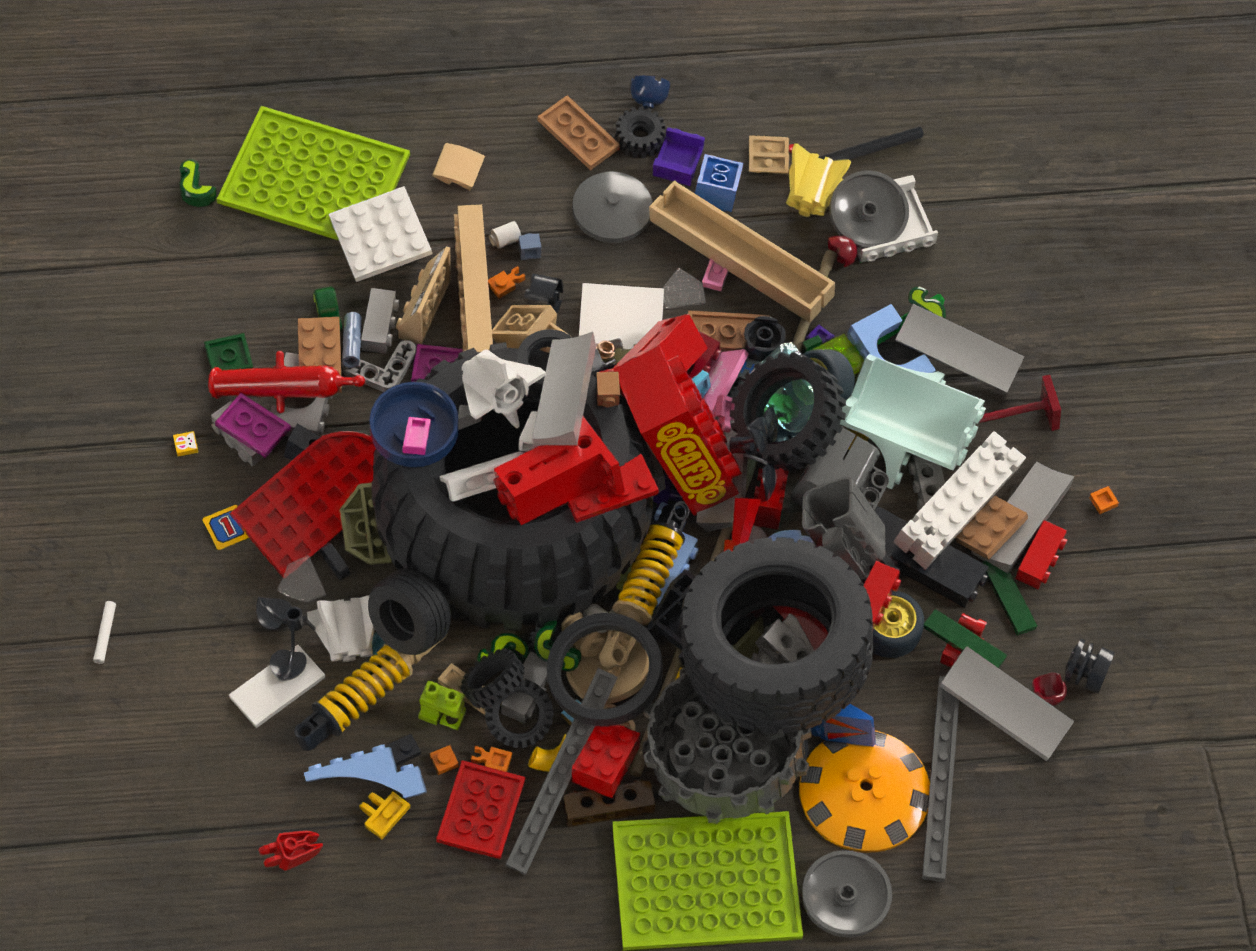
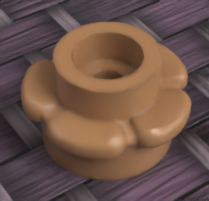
(606, 349)

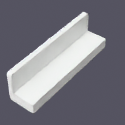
(474, 478)

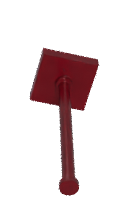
(1049, 403)

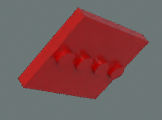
(481, 809)

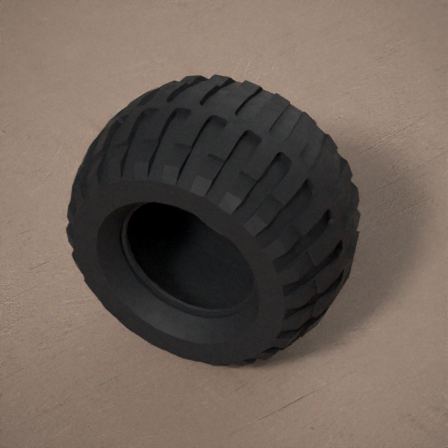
(494, 565)

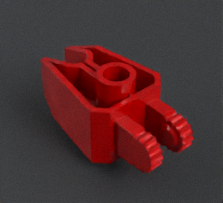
(291, 849)

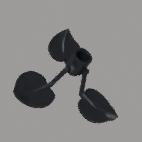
(759, 429)
(271, 614)

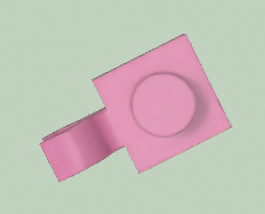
(722, 410)

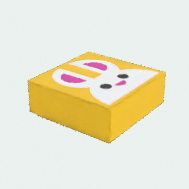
(185, 443)

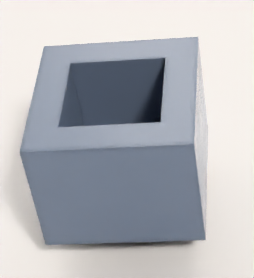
(529, 246)

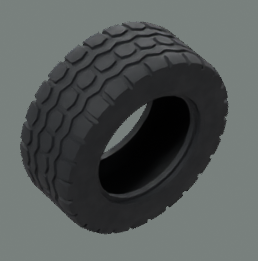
(770, 576)

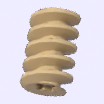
(588, 645)

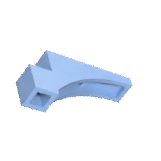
(685, 554)
(373, 766)

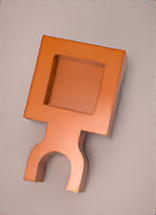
(503, 284)
(495, 759)

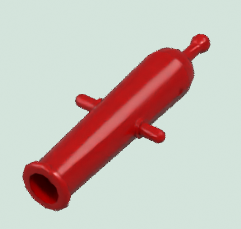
(280, 382)

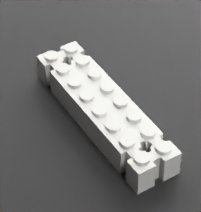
(959, 500)

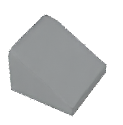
(465, 418)

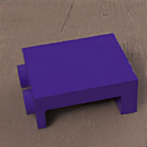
(679, 156)

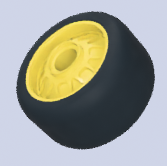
(837, 365)
(900, 627)

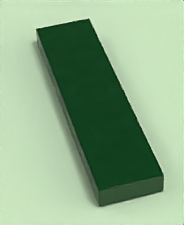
(1010, 599)
(960, 638)

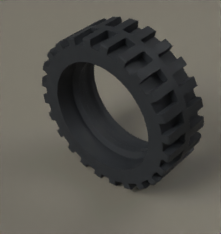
(824, 419)

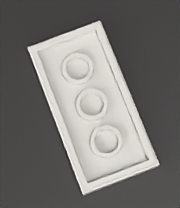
(267, 695)

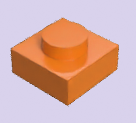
(1104, 500)
(444, 760)

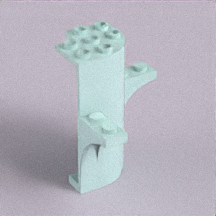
(911, 414)

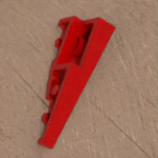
(743, 520)

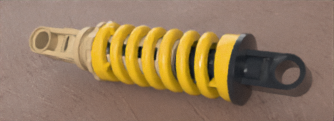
(646, 579)
(330, 715)

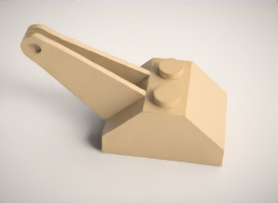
(523, 321)

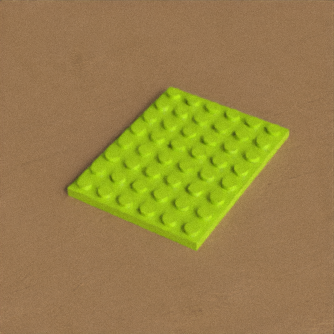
(307, 170)
(706, 881)

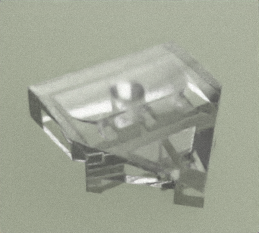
(683, 290)
(301, 581)

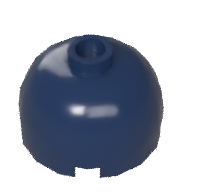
(649, 91)

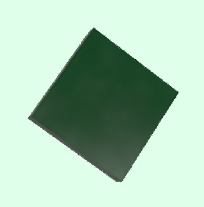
(229, 353)

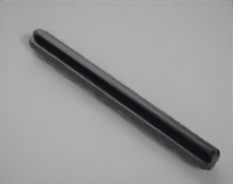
(875, 145)

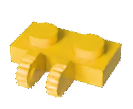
(387, 814)

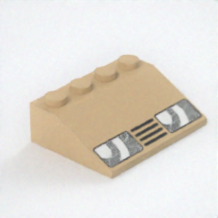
(425, 298)

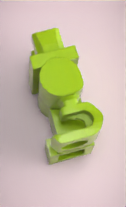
(441, 700)

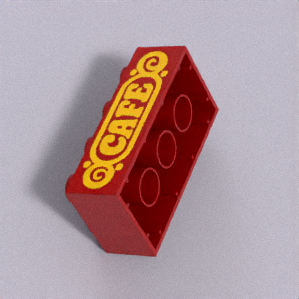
(679, 428)

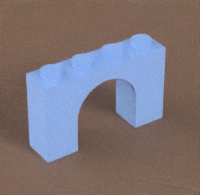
(868, 330)

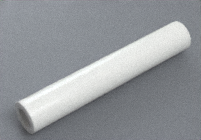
(104, 632)

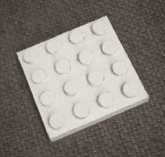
(380, 234)

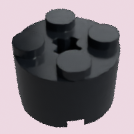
(544, 291)
(762, 337)

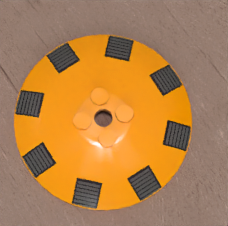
(862, 818)

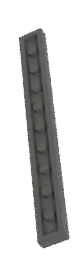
(558, 777)
(940, 786)

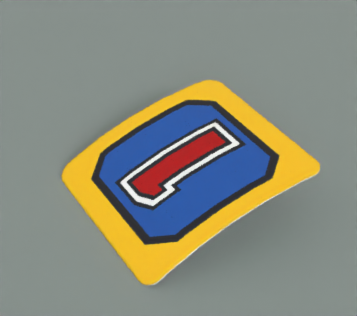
(224, 528)

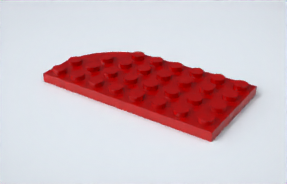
(303, 501)

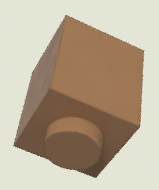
(607, 389)

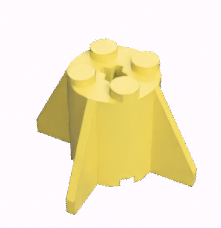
(813, 181)

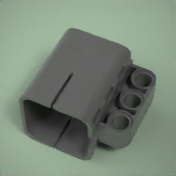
(857, 465)
(845, 524)

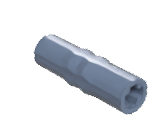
(351, 340)

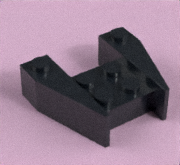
(668, 614)

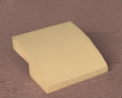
(769, 154)
(458, 165)

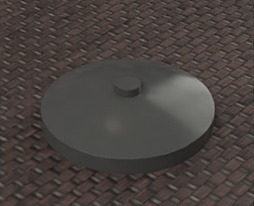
(612, 207)
(869, 209)
(846, 893)

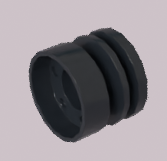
(1089, 665)

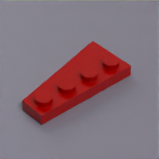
(599, 500)

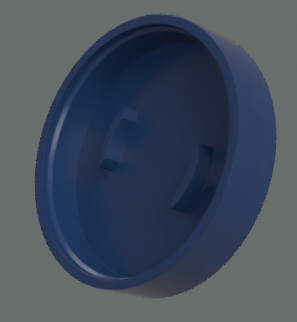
(416, 400)

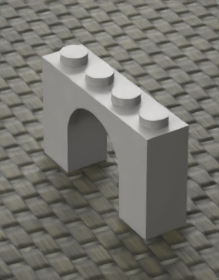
(310, 416)

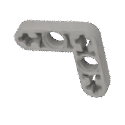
(383, 375)

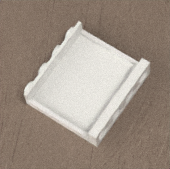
(915, 235)
(619, 312)

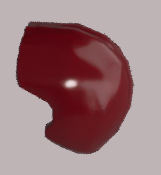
(844, 248)
(1050, 688)

